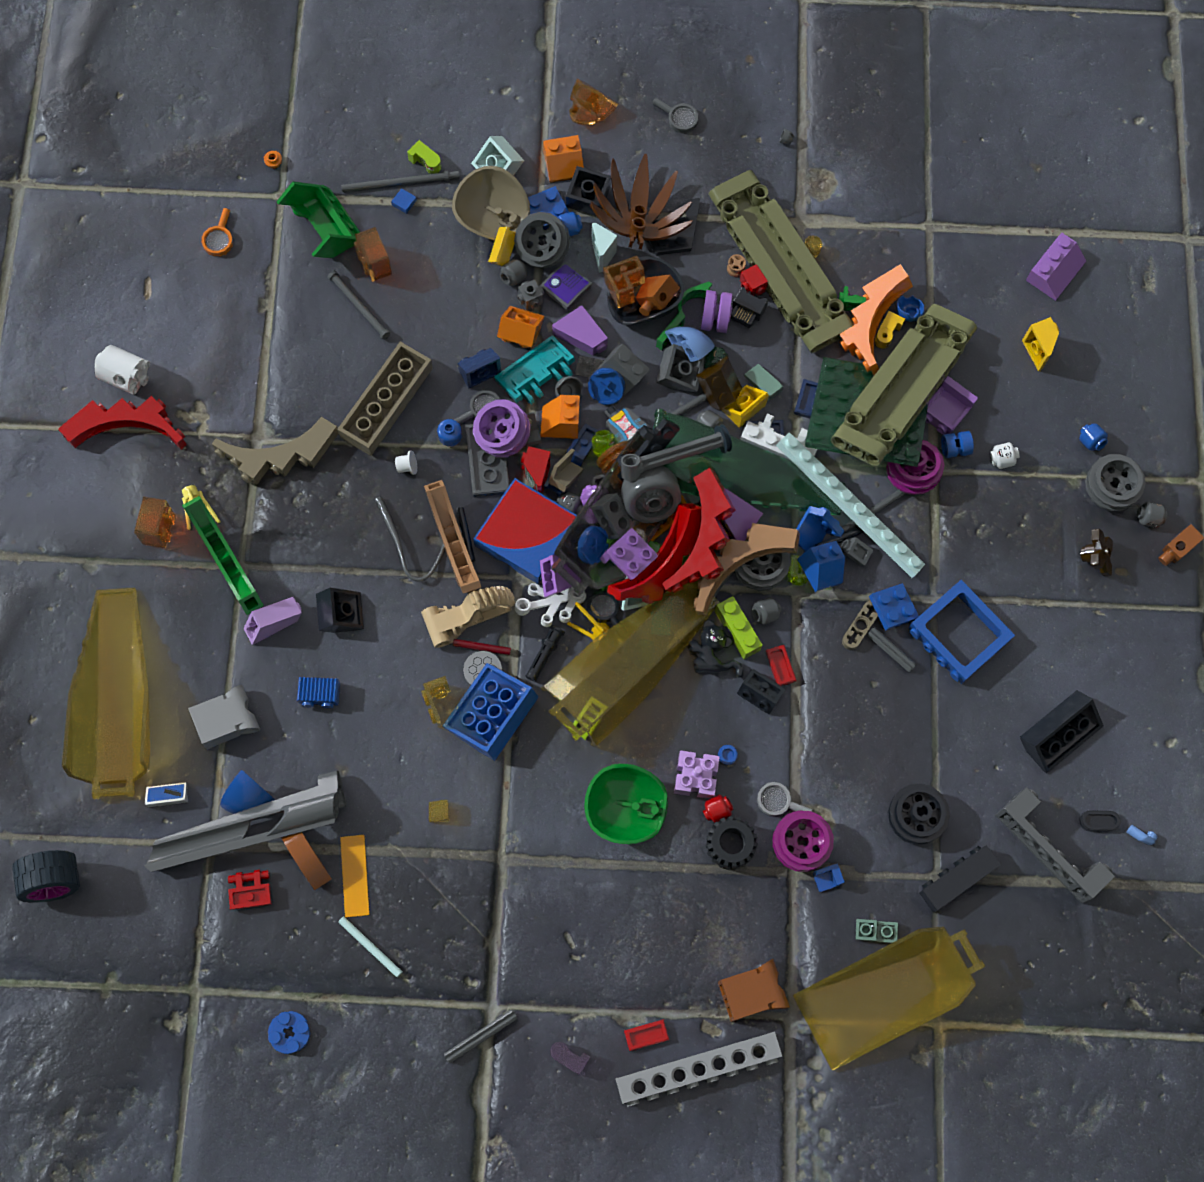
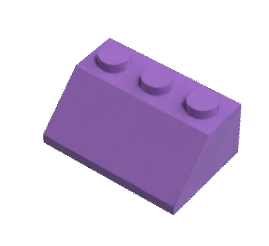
(1057, 267)

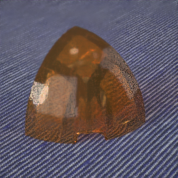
(589, 104)

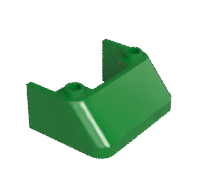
(325, 214)

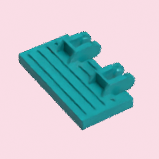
(535, 366)

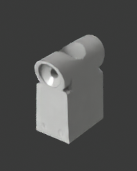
(224, 718)

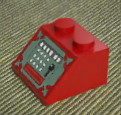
(536, 467)

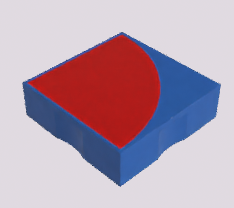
(524, 529)

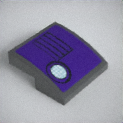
(566, 285)

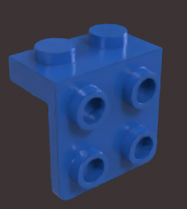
(815, 525)

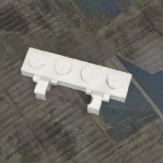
(764, 437)

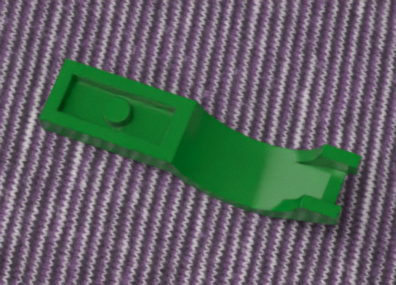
(695, 292)

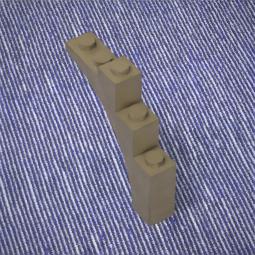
(280, 459)

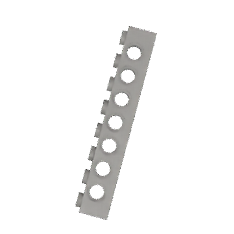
(767, 1042)

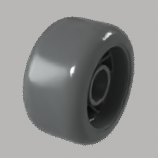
(652, 495)

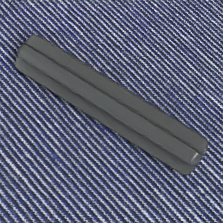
(891, 649)

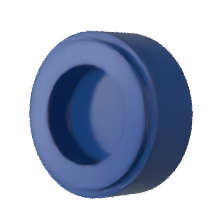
(728, 755)

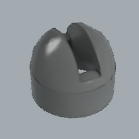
(786, 137)

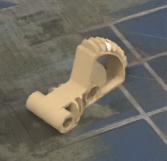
(479, 605)

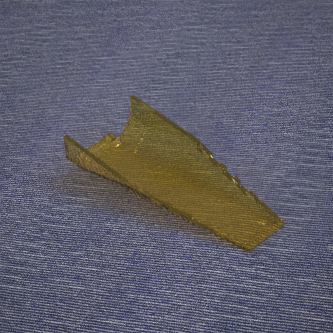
(625, 664)
(109, 699)

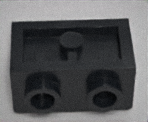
(760, 691)

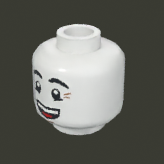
(1004, 455)

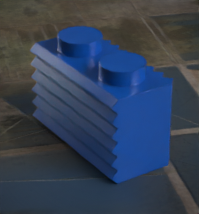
(318, 691)

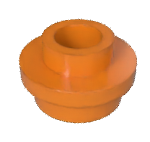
(273, 163)

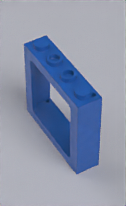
(934, 646)

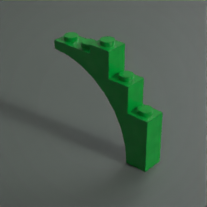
(223, 555)

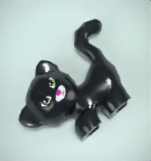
(712, 640)

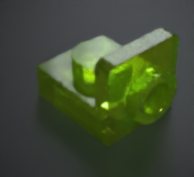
(794, 569)

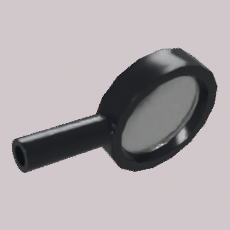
(603, 607)

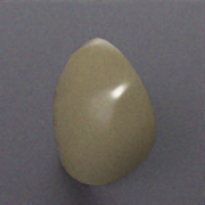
(490, 200)

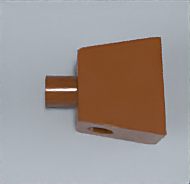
(656, 293)
(1183, 542)

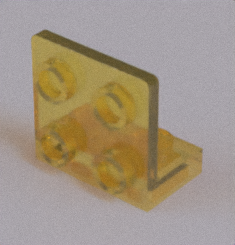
(435, 688)

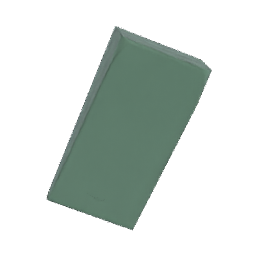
(764, 381)

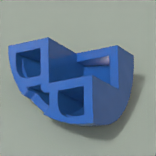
(244, 794)

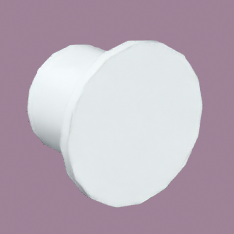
(406, 463)

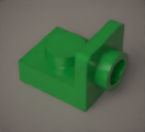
(850, 302)

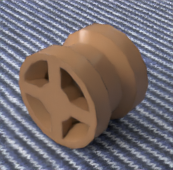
(736, 261)

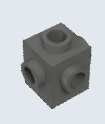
(530, 295)

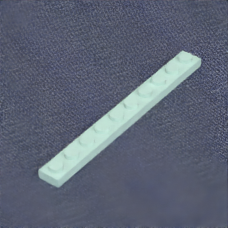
(850, 505)

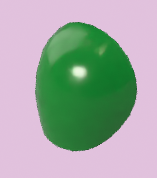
(626, 804)

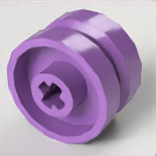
(716, 311)

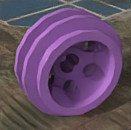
(515, 436)

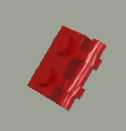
(249, 896)

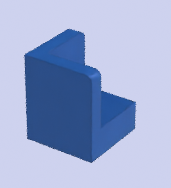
(828, 877)

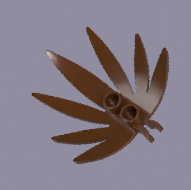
(636, 222)

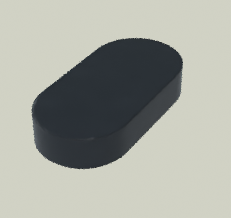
(1099, 820)

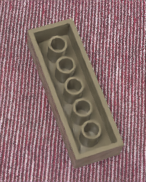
(385, 398)

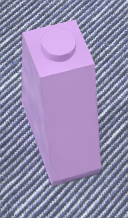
(271, 619)

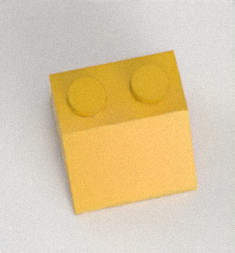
(1041, 341)

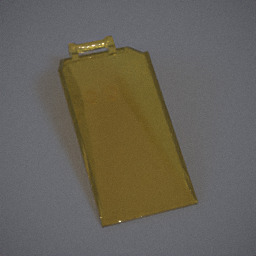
(888, 993)

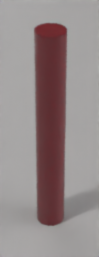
(481, 646)

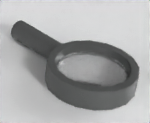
(681, 117)
(477, 402)

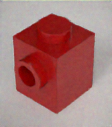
(753, 281)

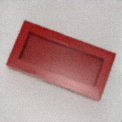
(780, 665)
(646, 1035)

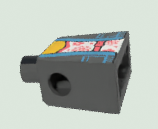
(622, 423)

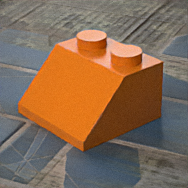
(562, 157)
(520, 326)
(561, 417)

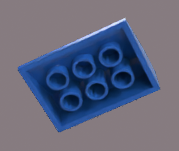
(491, 711)

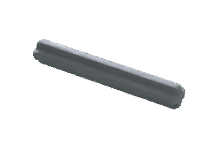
(480, 1036)

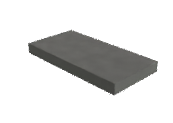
(487, 472)

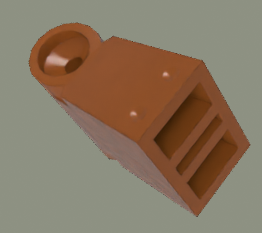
(753, 992)

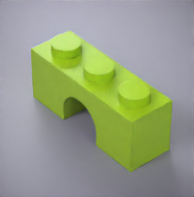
(743, 633)

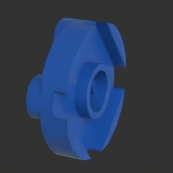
(294, 1043)

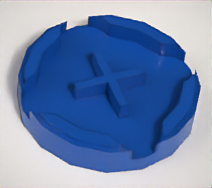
(606, 386)
(592, 544)

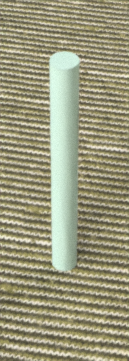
(370, 946)

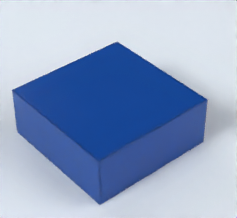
(403, 201)

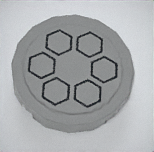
(476, 662)

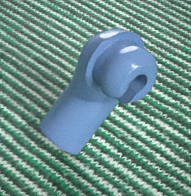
(1136, 833)

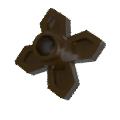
(1099, 552)

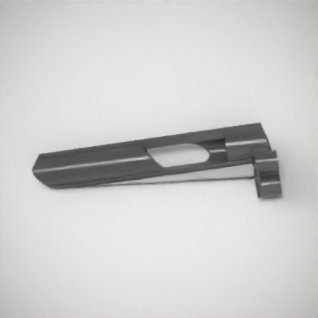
(301, 811)

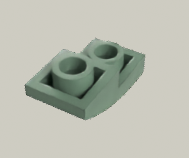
(876, 931)

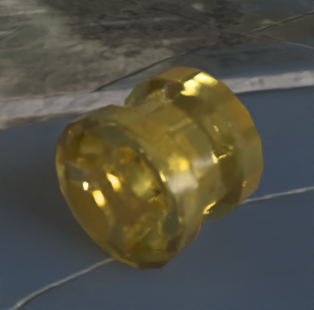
(815, 243)

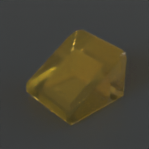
(439, 811)

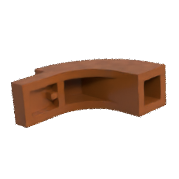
(307, 859)

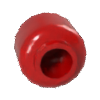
(718, 808)

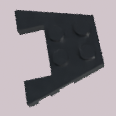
(683, 241)

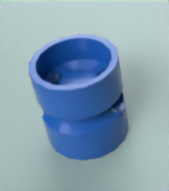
(957, 444)

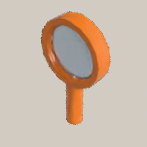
(218, 239)

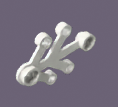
(552, 601)

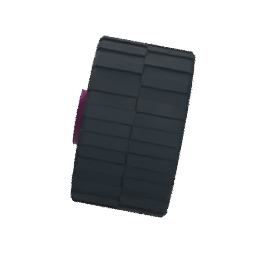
(45, 876)

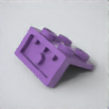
(630, 554)

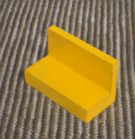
(502, 246)

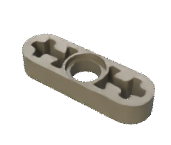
(849, 633)

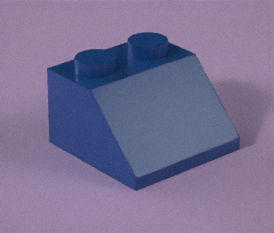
(823, 565)

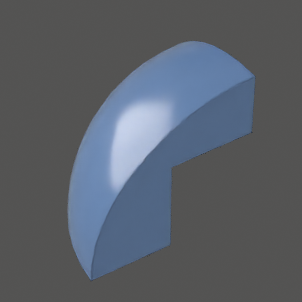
(693, 341)

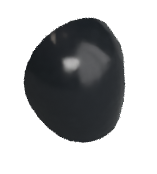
(630, 313)

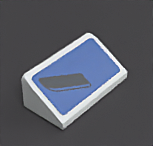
(166, 794)

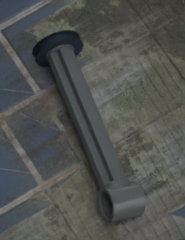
(633, 465)

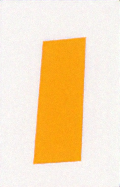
(354, 876)

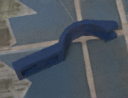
(582, 448)

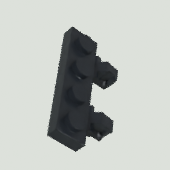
(656, 439)

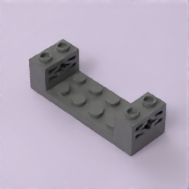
(1082, 886)

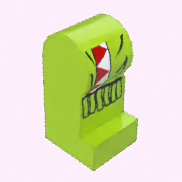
(425, 156)

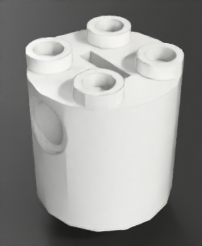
(121, 369)

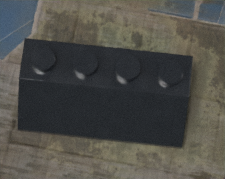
(1062, 730)

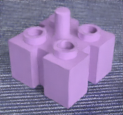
(696, 774)

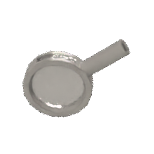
(776, 799)

